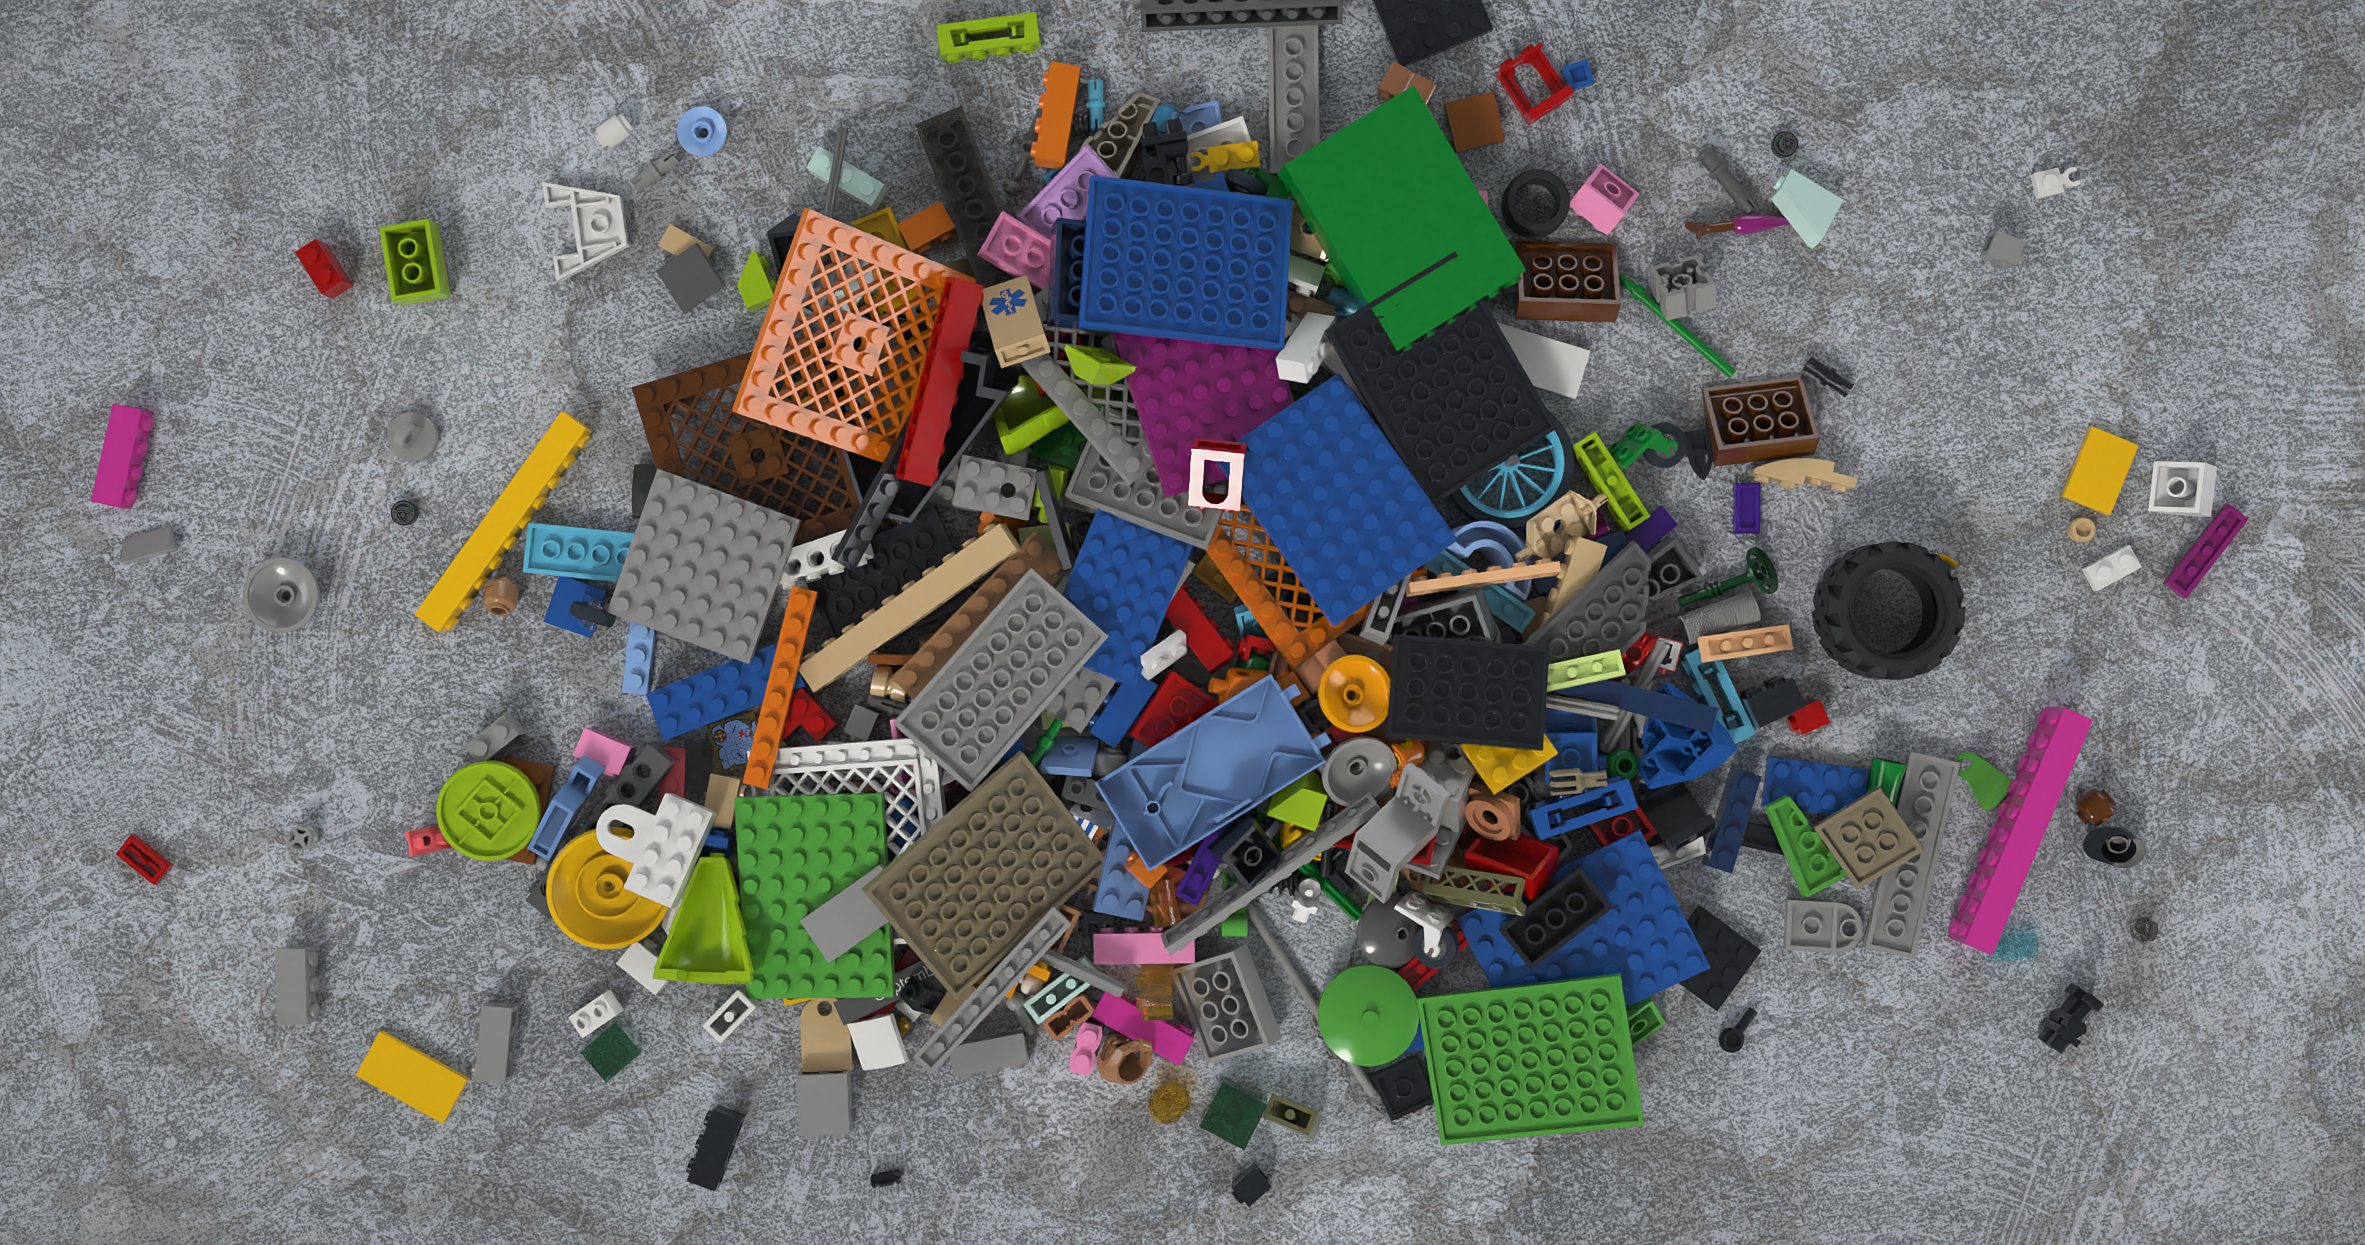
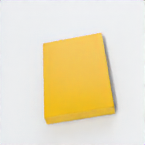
(2099, 470)

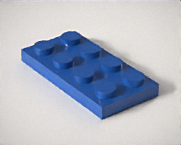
(1813, 785)

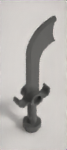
(1012, 186)

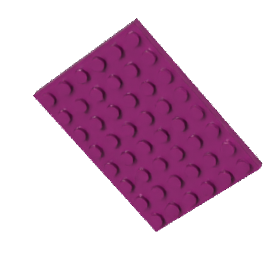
(1198, 392)

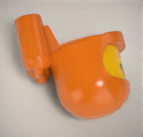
(1405, 752)

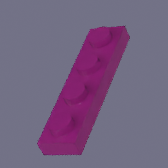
(2205, 551)

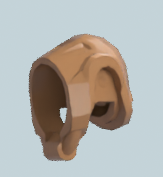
(1118, 1059)

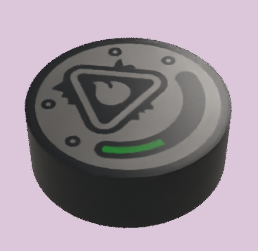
(1784, 144)
(404, 513)

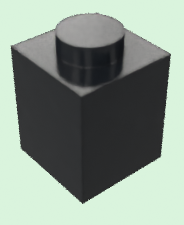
(1250, 1185)

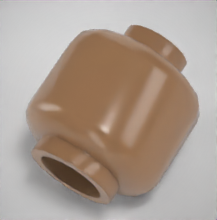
(501, 596)

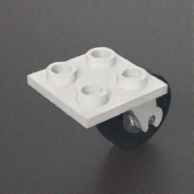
(1435, 941)

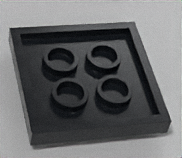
(1727, 955)

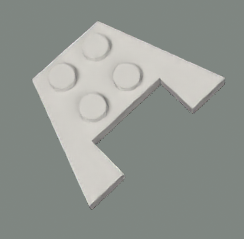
(597, 226)

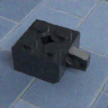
(1247, 849)

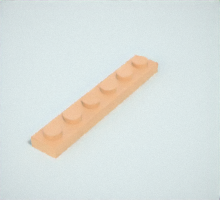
(1471, 578)

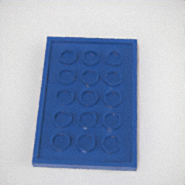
(1125, 589)

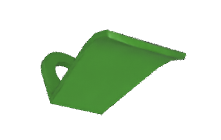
(1984, 780)

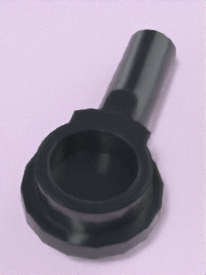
(1732, 1039)

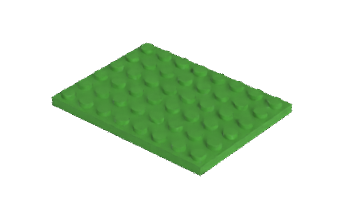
(790, 863)
(1530, 1059)

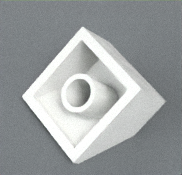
(2182, 488)

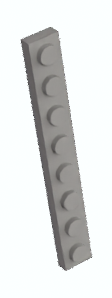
(992, 990)

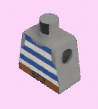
(1092, 820)

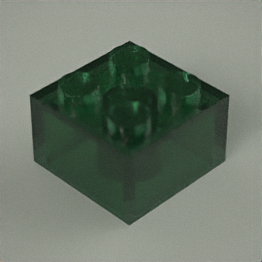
(1233, 1113)

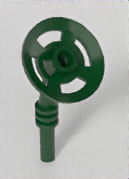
(1762, 568)

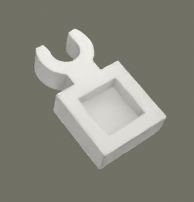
(2051, 182)

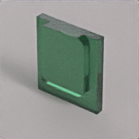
(610, 1052)

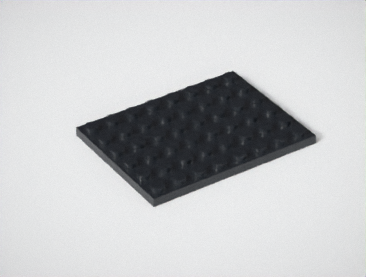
(1450, 400)

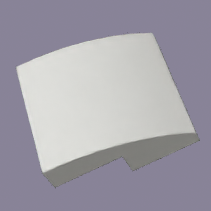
(878, 1042)

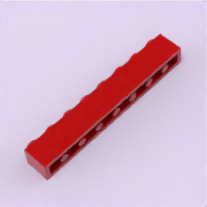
(939, 381)

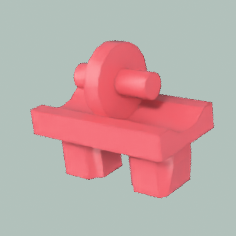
(426, 841)

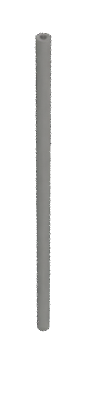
(1300, 984)

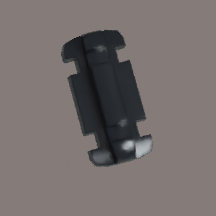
(885, 1178)

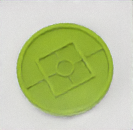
(488, 810)

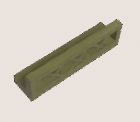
(1477, 899)

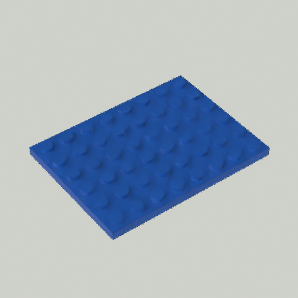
(1185, 263)
(1338, 500)
(1639, 937)

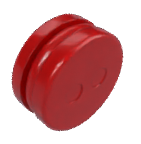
(1638, 651)

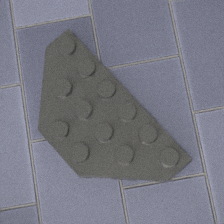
(1603, 613)

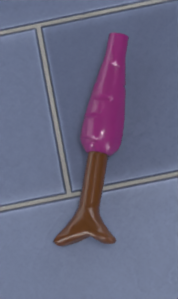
(1740, 225)

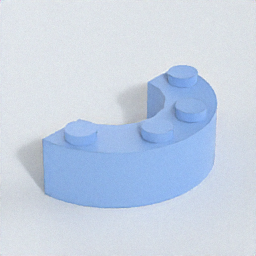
(1497, 544)

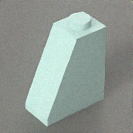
(1805, 206)

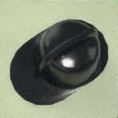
(2114, 847)

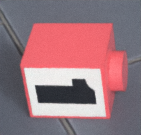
(1671, 658)

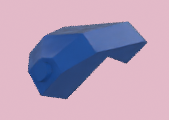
(1679, 752)

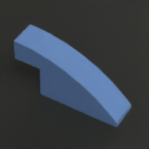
(566, 807)

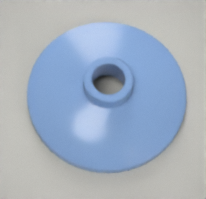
(693, 123)

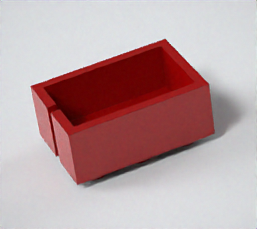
(1520, 858)

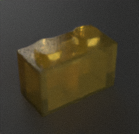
(1157, 992)

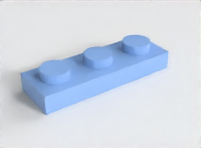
(639, 659)

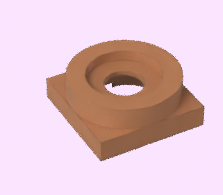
(1502, 804)

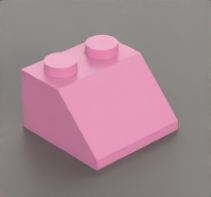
(1603, 199)

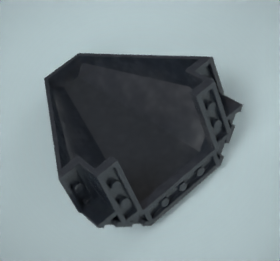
(979, 398)

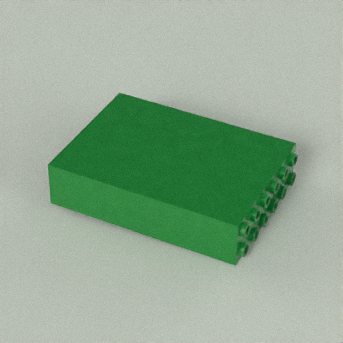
(1392, 203)

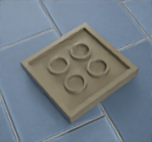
(1868, 837)

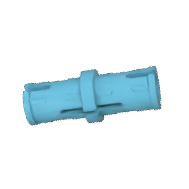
(1095, 105)

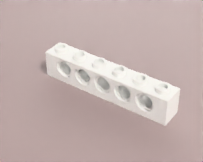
(808, 556)

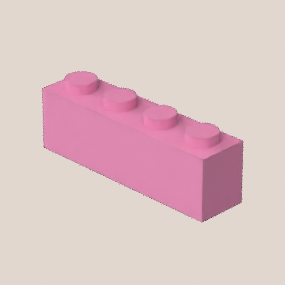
(1136, 947)

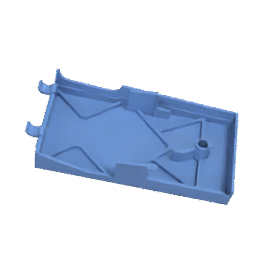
(1211, 771)

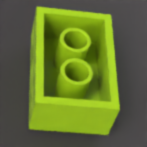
(414, 262)

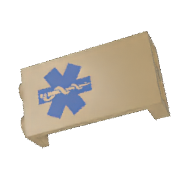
(1014, 321)

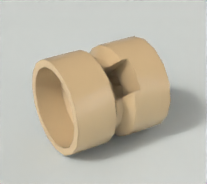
(884, 685)

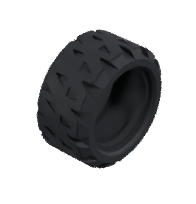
(1941, 607)

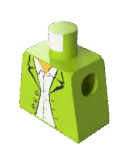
(1061, 478)

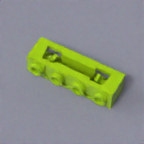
(954, 45)
(1607, 478)

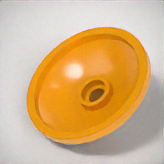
(1369, 688)

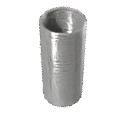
(1714, 620)

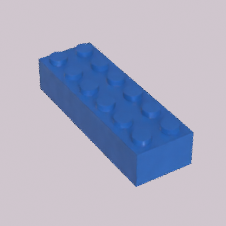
(714, 694)

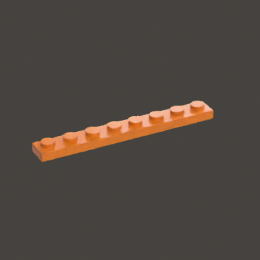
(780, 687)

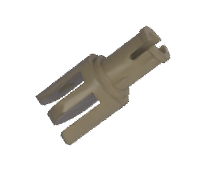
(1575, 778)

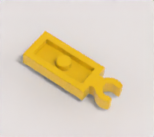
(1229, 156)

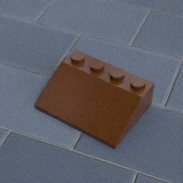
(1567, 282)
(1760, 421)

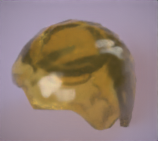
(1168, 1102)

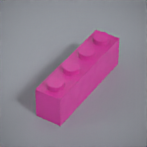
(122, 456)
(1166, 1037)

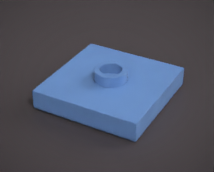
(1071, 756)

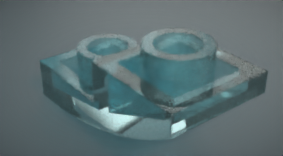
(2015, 947)

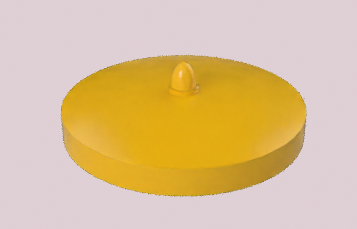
(590, 897)

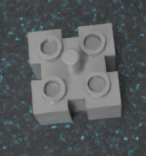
(1682, 287)

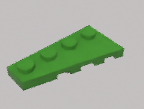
(1806, 855)

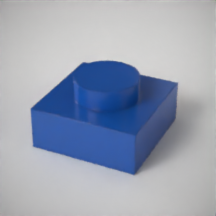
(1578, 75)

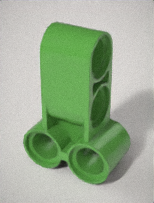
(1236, 924)

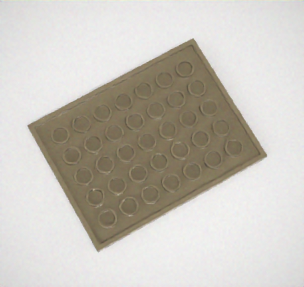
(985, 875)

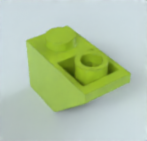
(755, 282)

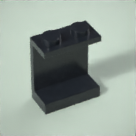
(1675, 815)

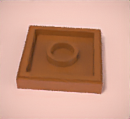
(1474, 122)

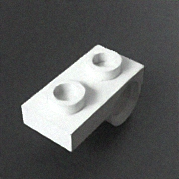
(596, 1013)

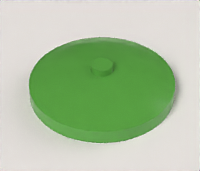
(1368, 1015)

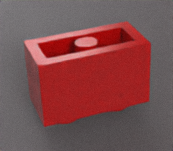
(324, 268)

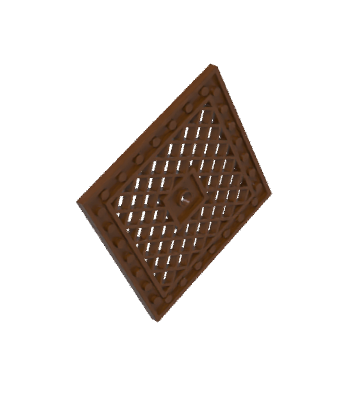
(651, 403)

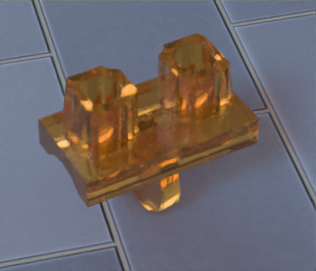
(1164, 903)

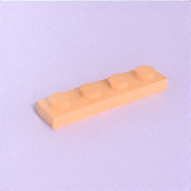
(1745, 643)

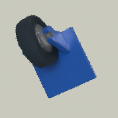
(578, 607)

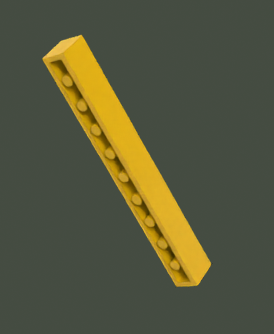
(503, 523)

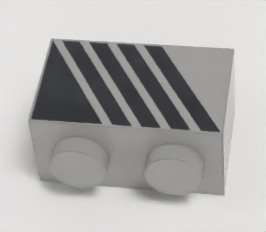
(496, 738)

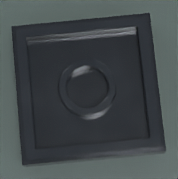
(1403, 1087)

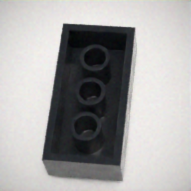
(1556, 916)

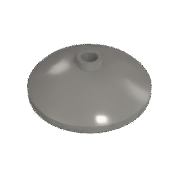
(266, 591)
(1370, 774)

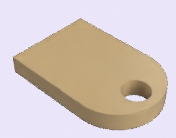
(824, 1039)

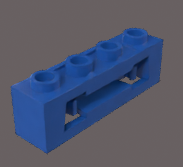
(1541, 820)

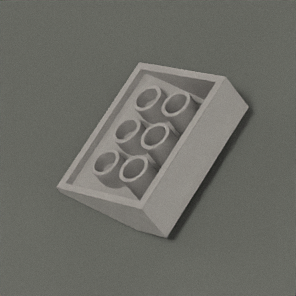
(1227, 1004)

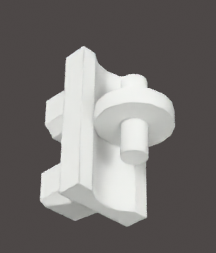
(1306, 899)

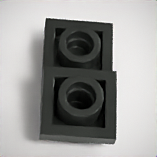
(642, 481)

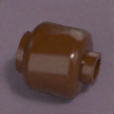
(2095, 807)

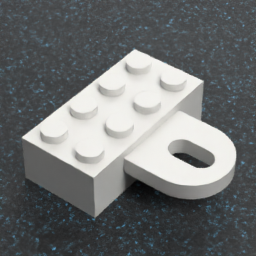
(662, 845)

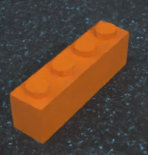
(1057, 115)

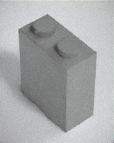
(824, 1104)

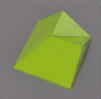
(1097, 364)
(1300, 802)

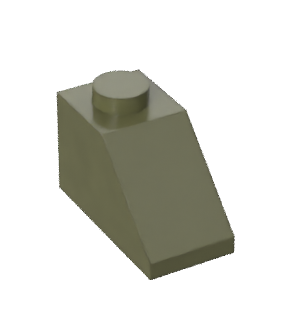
(1293, 1116)

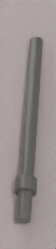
(834, 179)

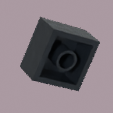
(1772, 701)

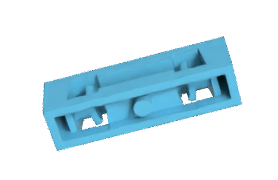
(1702, 690)

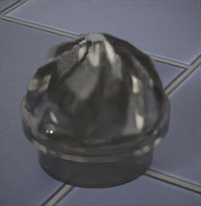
(2144, 929)

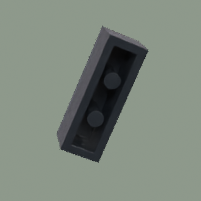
(715, 1147)

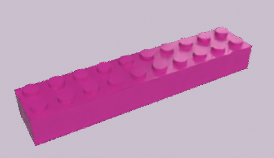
(2019, 828)

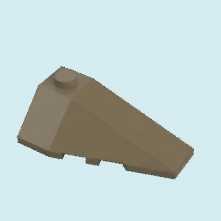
(1120, 138)

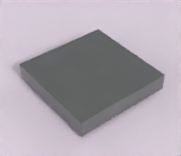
(690, 278)

